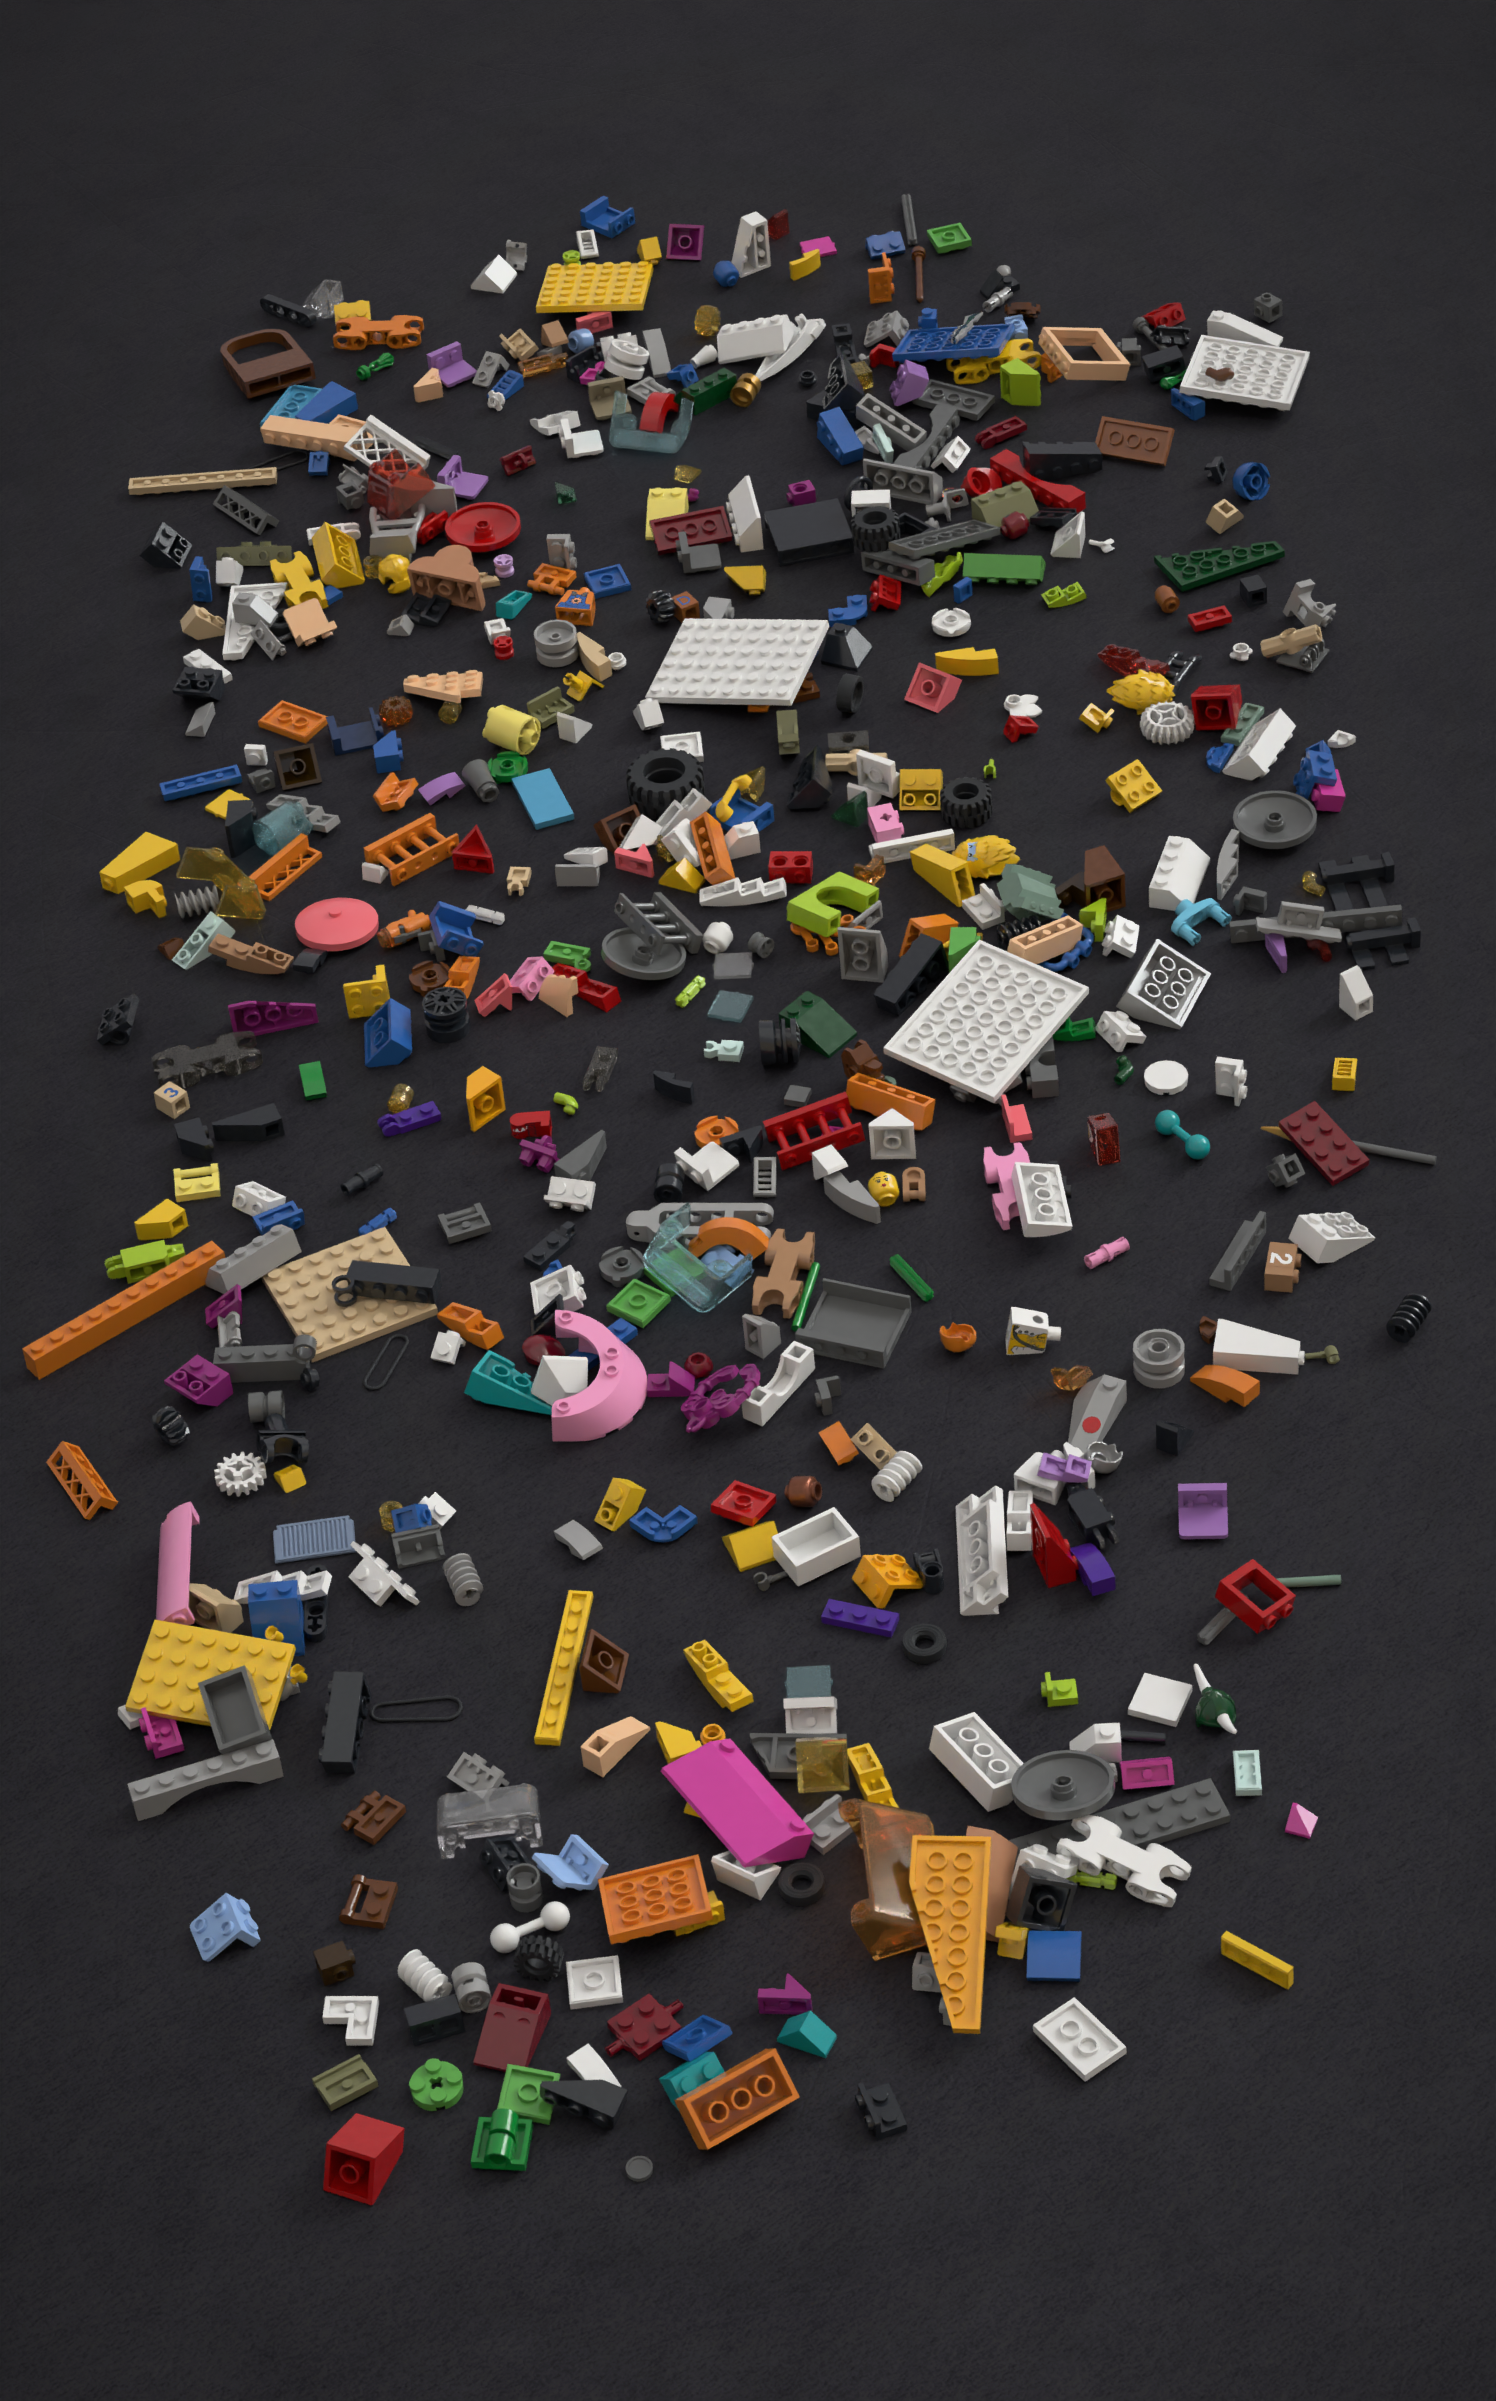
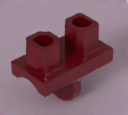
(517, 460)

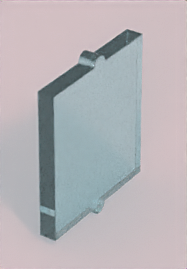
(730, 1006)
(809, 1681)

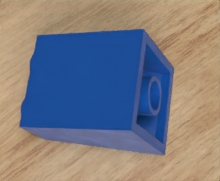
(278, 1606)

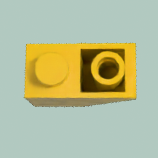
(161, 1222)
(619, 1503)

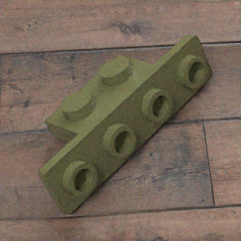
(256, 555)

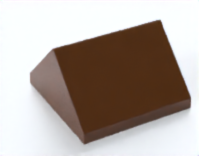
(602, 1664)

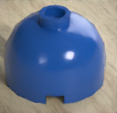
(1251, 481)

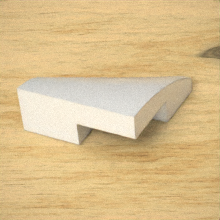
(550, 424)

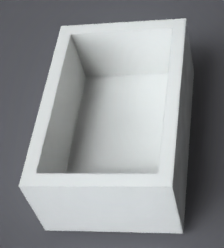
(816, 1546)

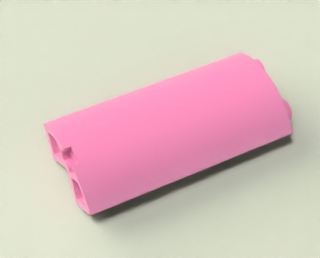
(175, 1565)

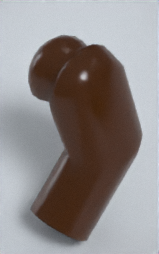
(1221, 374)

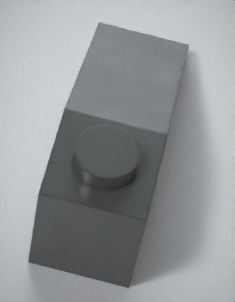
(583, 1160)

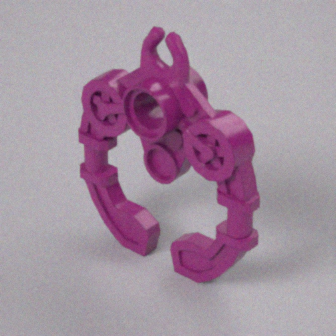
(707, 1411)

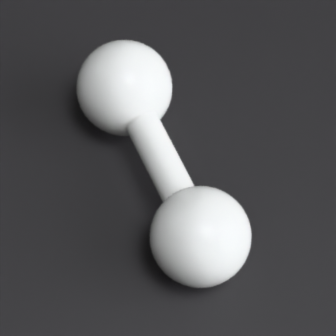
(506, 1937)

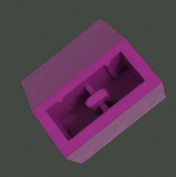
(201, 1382)

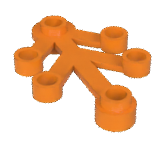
(812, 944)

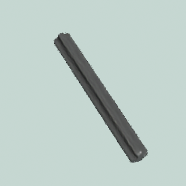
(909, 219)

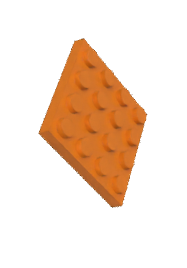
(655, 1899)

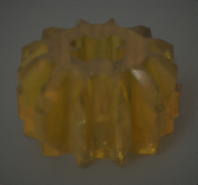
(707, 320)

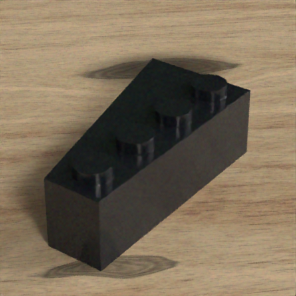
(912, 974)
(344, 1722)

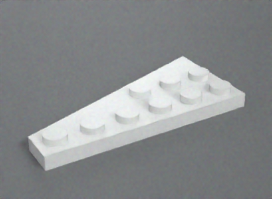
(238, 635)

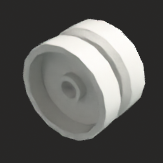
(626, 359)

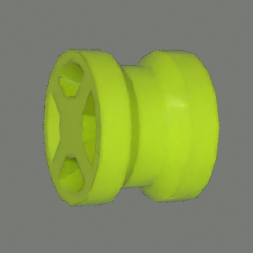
(571, 257)

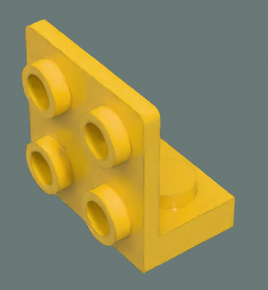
(367, 996)

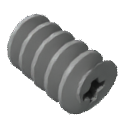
(197, 902)
(463, 1579)

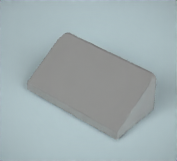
(201, 720)
(869, 917)

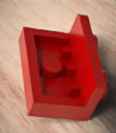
(431, 526)

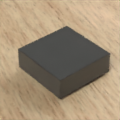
(797, 1096)

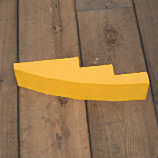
(870, 1775)

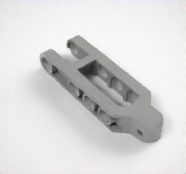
(649, 1221)

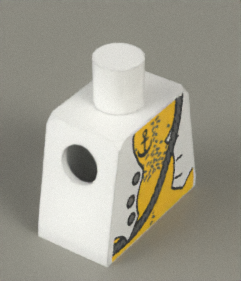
(1029, 1332)

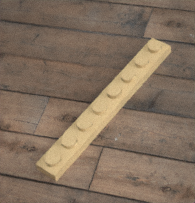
(200, 481)

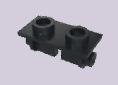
(1164, 334)

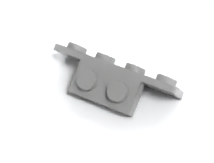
(1299, 921)

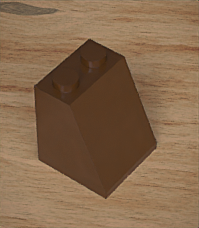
(1103, 879)

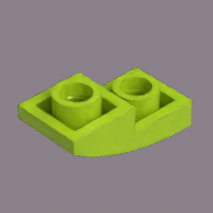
(1058, 598)

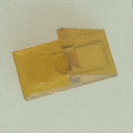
(756, 787)

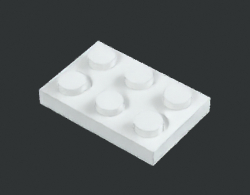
(1079, 2039)

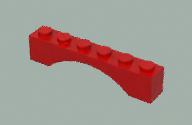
(1010, 470)

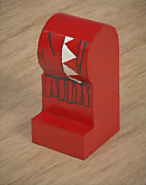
(531, 1124)

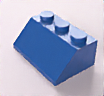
(388, 1035)

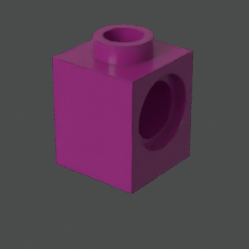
(801, 493)

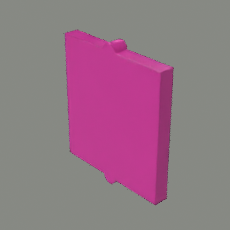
(823, 244)

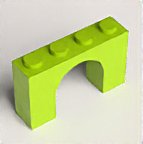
(811, 907)

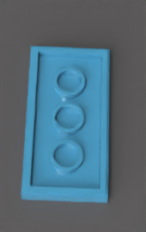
(292, 401)
(542, 798)

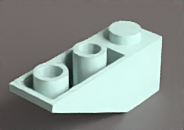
(197, 945)

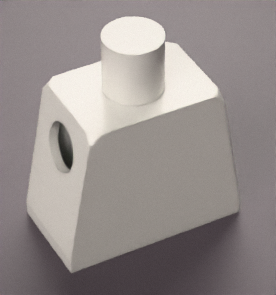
(1043, 1489)

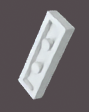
(200, 660)

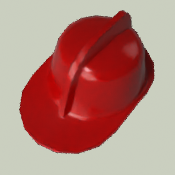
(981, 481)

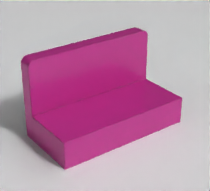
(1146, 1772)

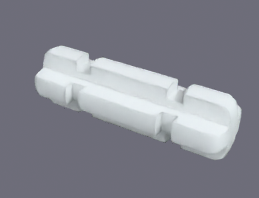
(487, 915)

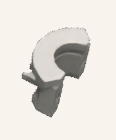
(515, 255)

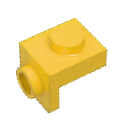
(1096, 718)

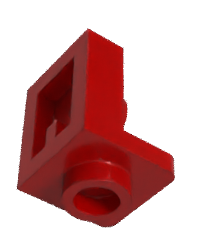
(1017, 725)

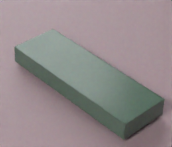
(1247, 718)

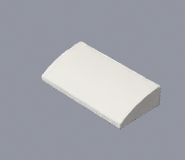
(1040, 1199)

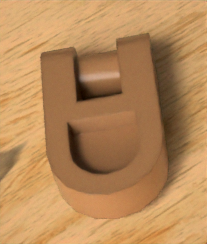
(913, 1179)

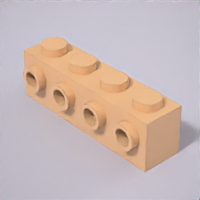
(1047, 940)

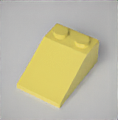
(664, 504)

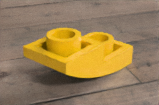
(807, 264)

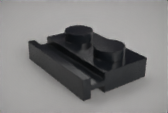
(1053, 516)

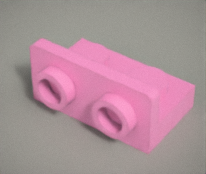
(530, 977)

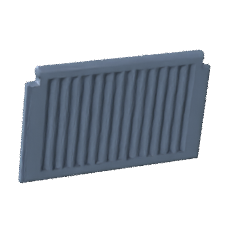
(313, 1539)

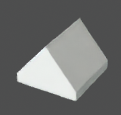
(373, 872)

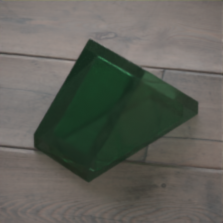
(853, 811)

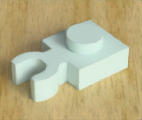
(726, 1051)

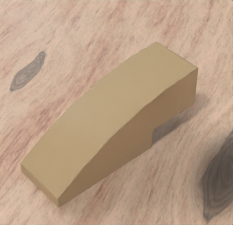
(594, 658)

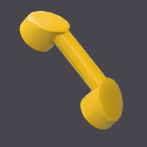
(723, 811)

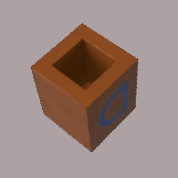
(686, 607)

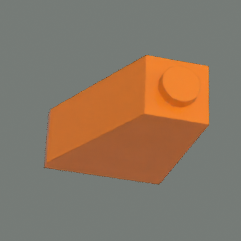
(934, 926)

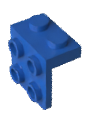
(1314, 768)

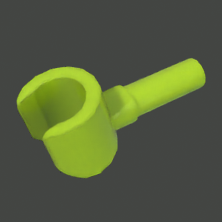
(990, 769)

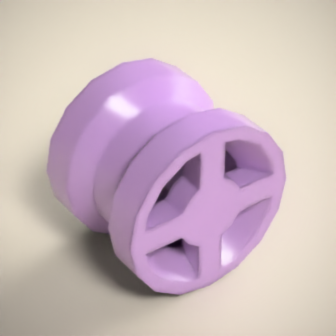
(504, 566)

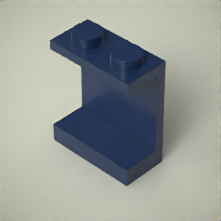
(355, 736)

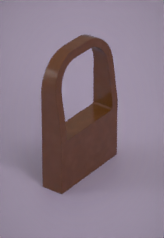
(271, 371)

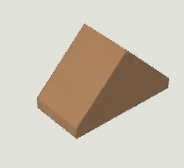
(553, 334)

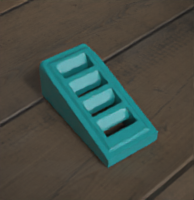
(512, 604)

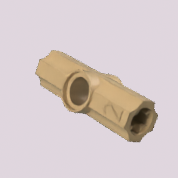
(1291, 641)
(845, 762)

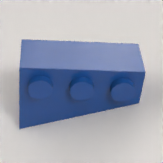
(839, 437)

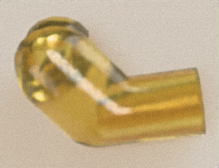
(1310, 884)

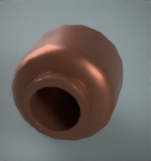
(803, 1491)

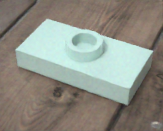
(883, 443)
(1247, 1773)

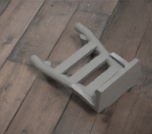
(397, 540)

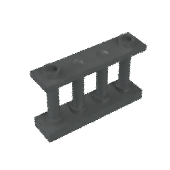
(661, 911)

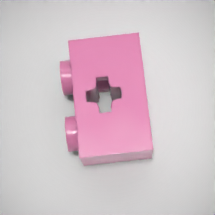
(884, 823)

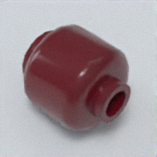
(1014, 525)

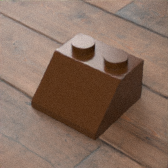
(615, 827)

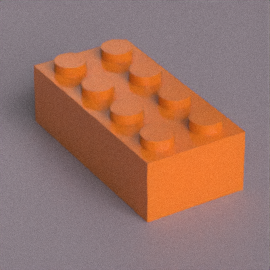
(737, 2098)

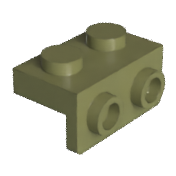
(548, 705)

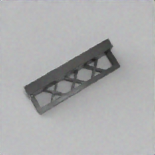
(248, 506)
(1239, 1253)

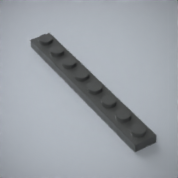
(1344, 920)

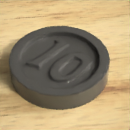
(639, 2168)

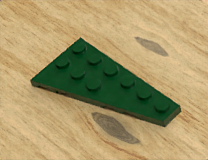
(1215, 564)

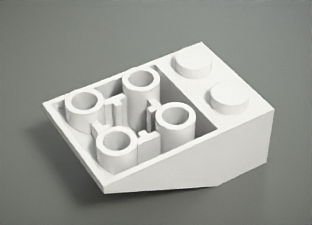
(1329, 1235)

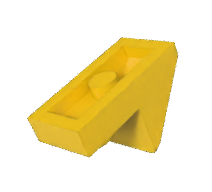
(1012, 1940)

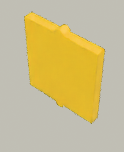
(219, 805)

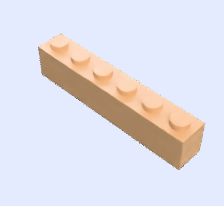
(309, 435)

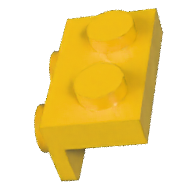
(357, 309)

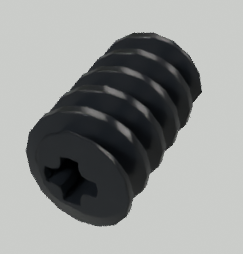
(1010, 930)
(1408, 1317)

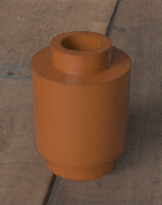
(1167, 599)

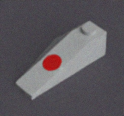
(1096, 1410)

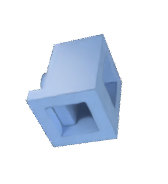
(1021, 329)

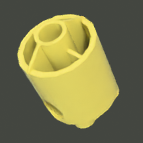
(512, 729)

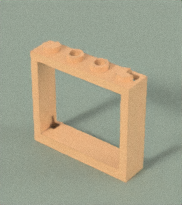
(1111, 368)

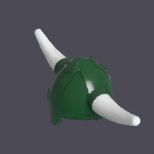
(1214, 1706)

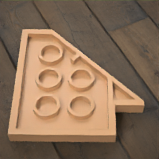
(446, 687)

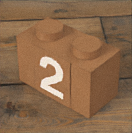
(1281, 1267)

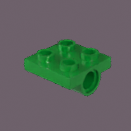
(502, 2141)

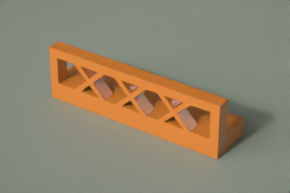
(279, 867)
(83, 1474)

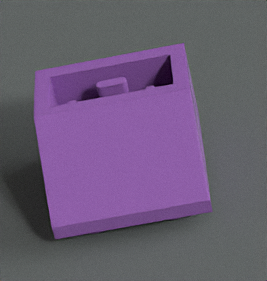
(909, 384)

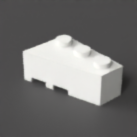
(752, 245)

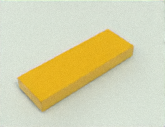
(1257, 1960)

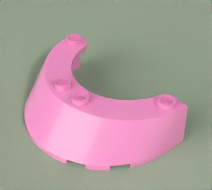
(614, 1393)

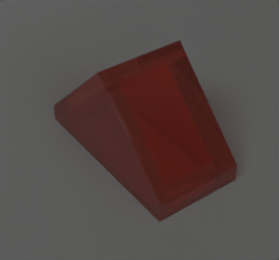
(778, 225)

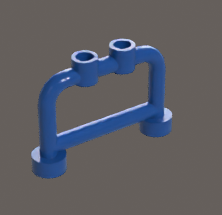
(1071, 959)

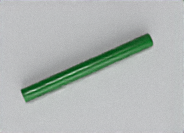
(805, 1297)

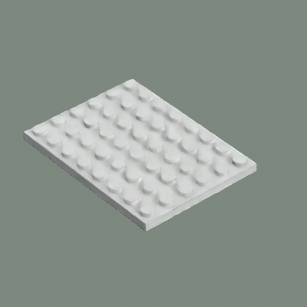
(738, 661)
(986, 1021)

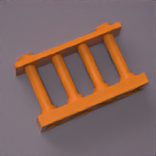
(404, 838)

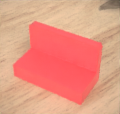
(1016, 1121)

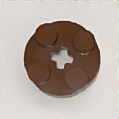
(1023, 308)
(420, 972)

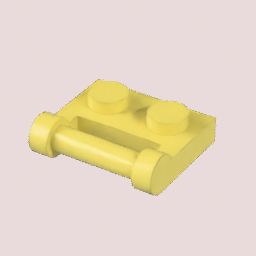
(198, 1187)

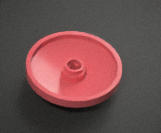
(336, 924)

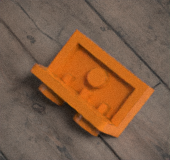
(394, 793)

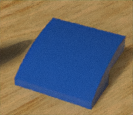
(1054, 1955)

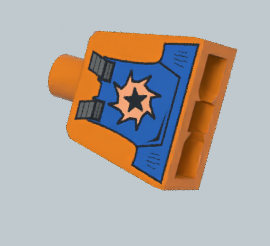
(577, 607)

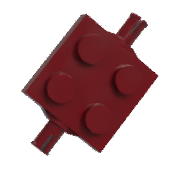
(643, 2027)

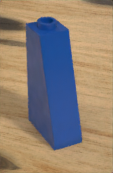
(328, 404)

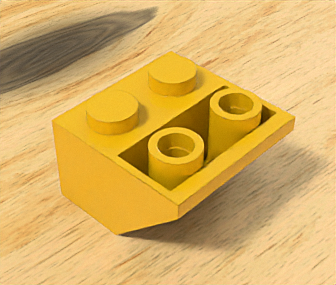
(920, 789)

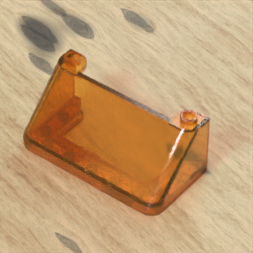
(889, 1917)

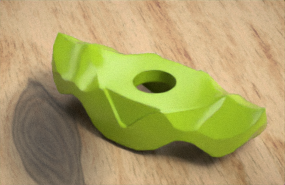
(946, 569)

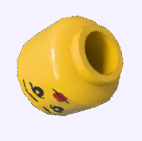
(883, 1188)

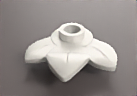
(1022, 705)

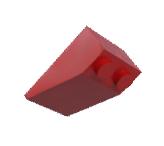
(1051, 1550)

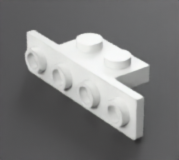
(376, 1580)

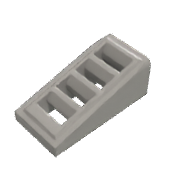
(765, 1163)

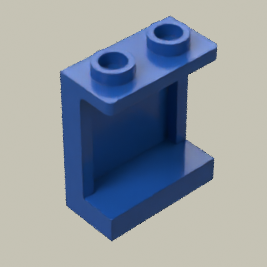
(606, 219)
(745, 812)
(453, 929)

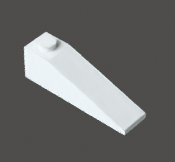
(1235, 328)

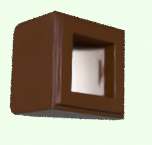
(171, 947)

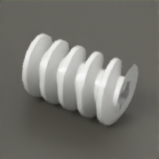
(896, 1475)
(423, 1976)

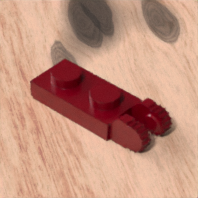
(1000, 432)

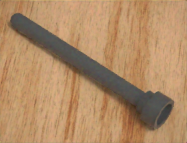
(1142, 326)

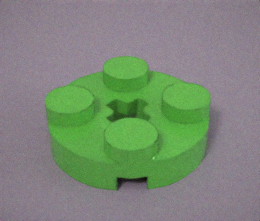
(436, 2072)

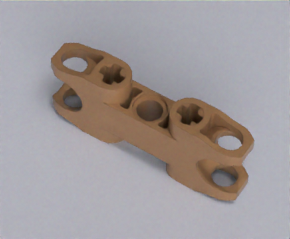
(785, 1262)

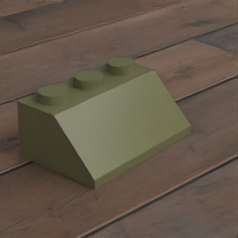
(1002, 502)

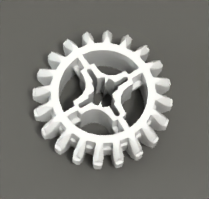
(1167, 722)

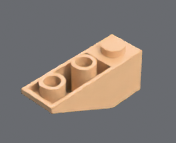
(611, 1744)

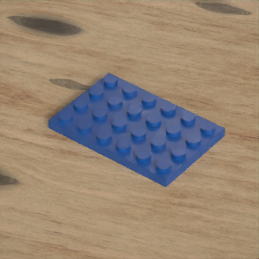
(937, 345)

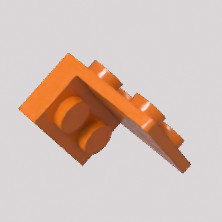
(881, 282)

